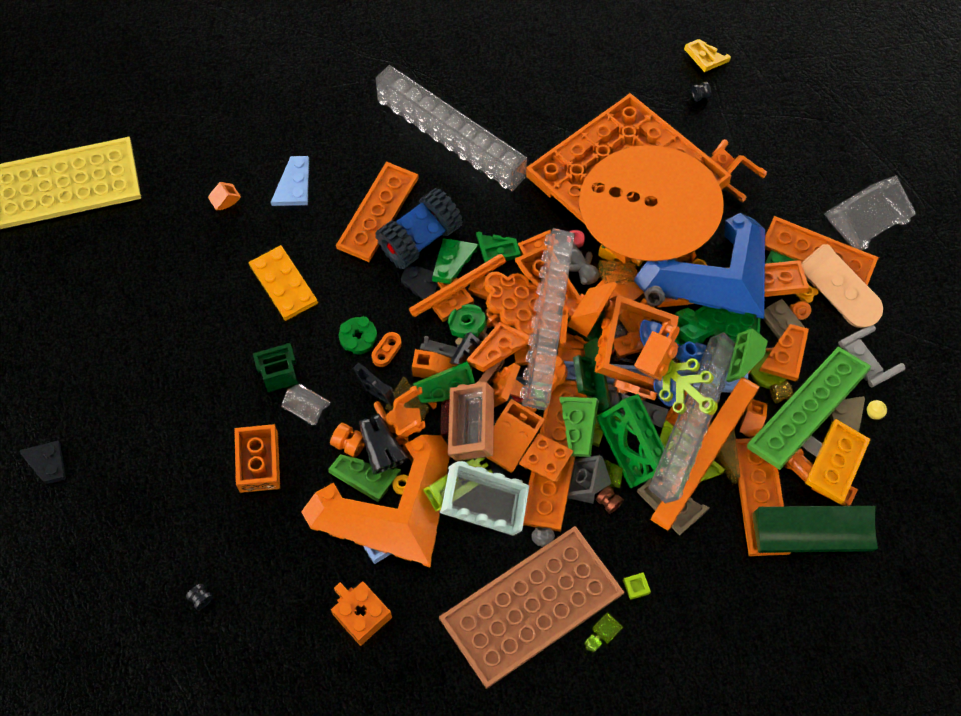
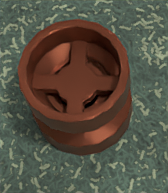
(609, 499)

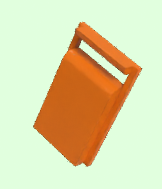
(563, 330)

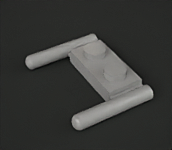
(858, 349)

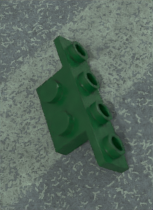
(587, 380)

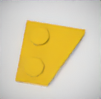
(705, 55)

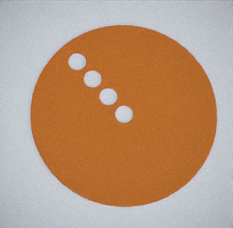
(681, 221)

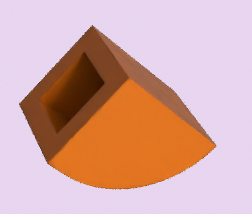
(224, 196)

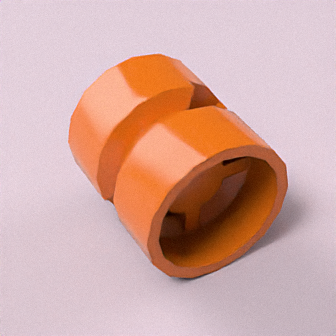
(347, 439)

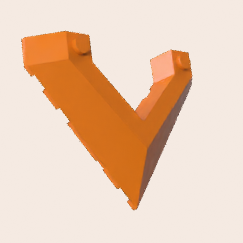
(401, 531)

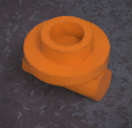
(801, 309)

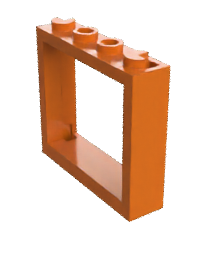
(606, 341)

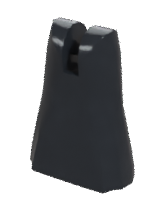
(381, 446)

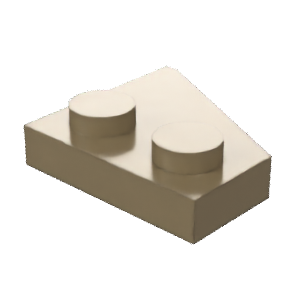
(849, 412)

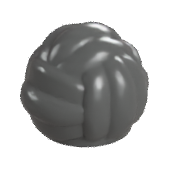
(654, 296)
(542, 536)

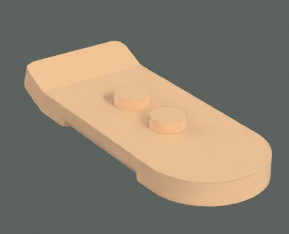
(842, 287)

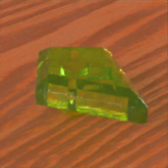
(614, 472)

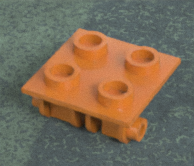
(546, 458)

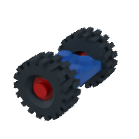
(419, 228)

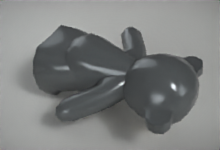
(587, 273)

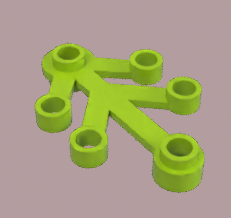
(683, 383)

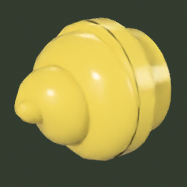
(876, 409)

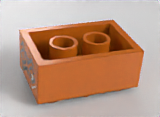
(257, 458)

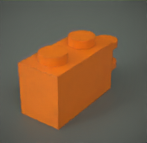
(658, 352)

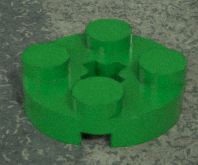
(469, 311)
(355, 325)

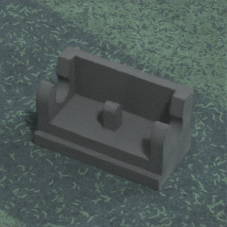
(440, 348)

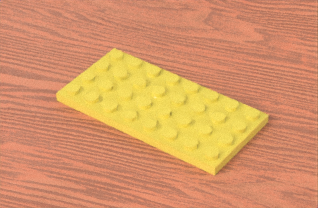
(67, 182)

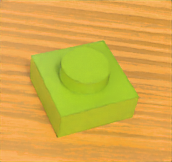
(636, 586)

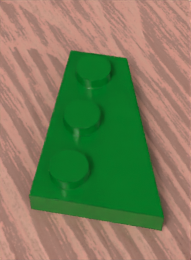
(438, 386)

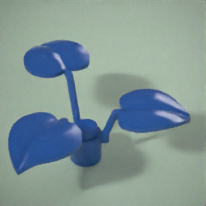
(685, 352)

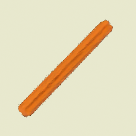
(457, 285)

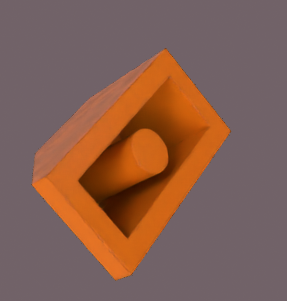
(753, 418)

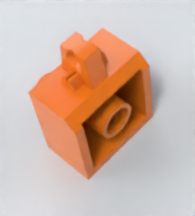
(357, 600)

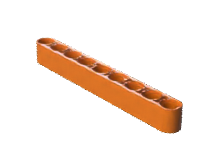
(711, 445)

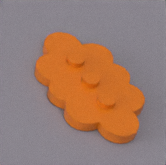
(512, 299)

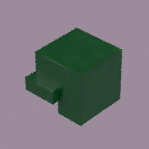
(276, 367)

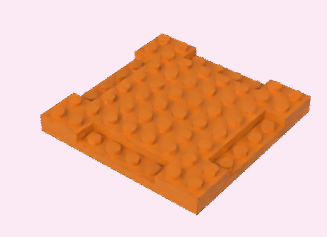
(619, 127)

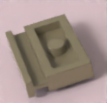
(779, 317)

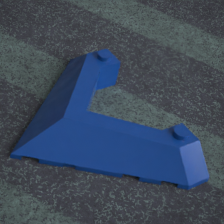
(733, 288)

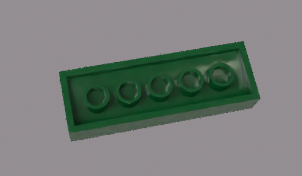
(815, 529)

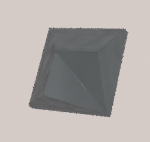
(588, 478)

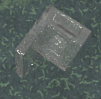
(304, 403)

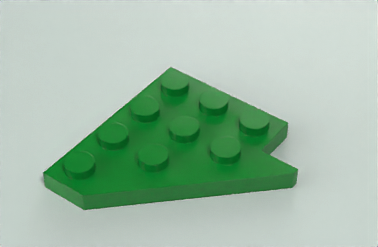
(729, 322)

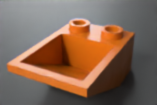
(514, 434)

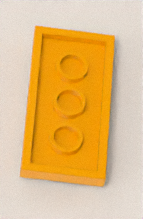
(283, 283)
(837, 461)

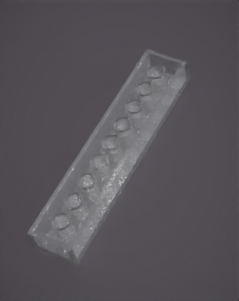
(451, 128)

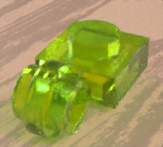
(606, 629)

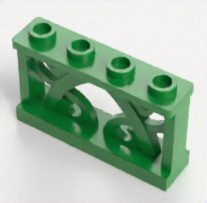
(638, 423)

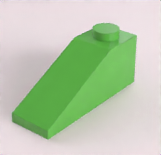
(748, 351)

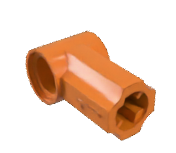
(799, 465)

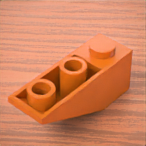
(429, 363)

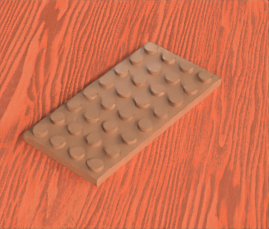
(530, 606)

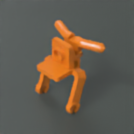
(728, 163)
(402, 420)

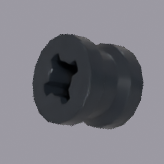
(701, 91)
(199, 596)

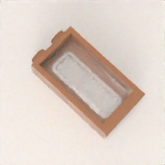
(471, 421)

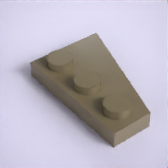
(690, 513)

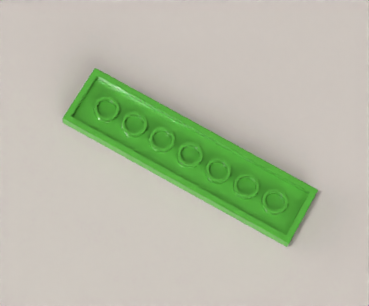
(808, 408)

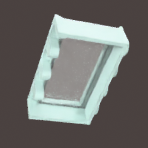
(485, 498)

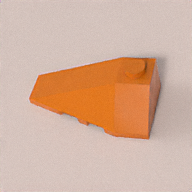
(530, 266)

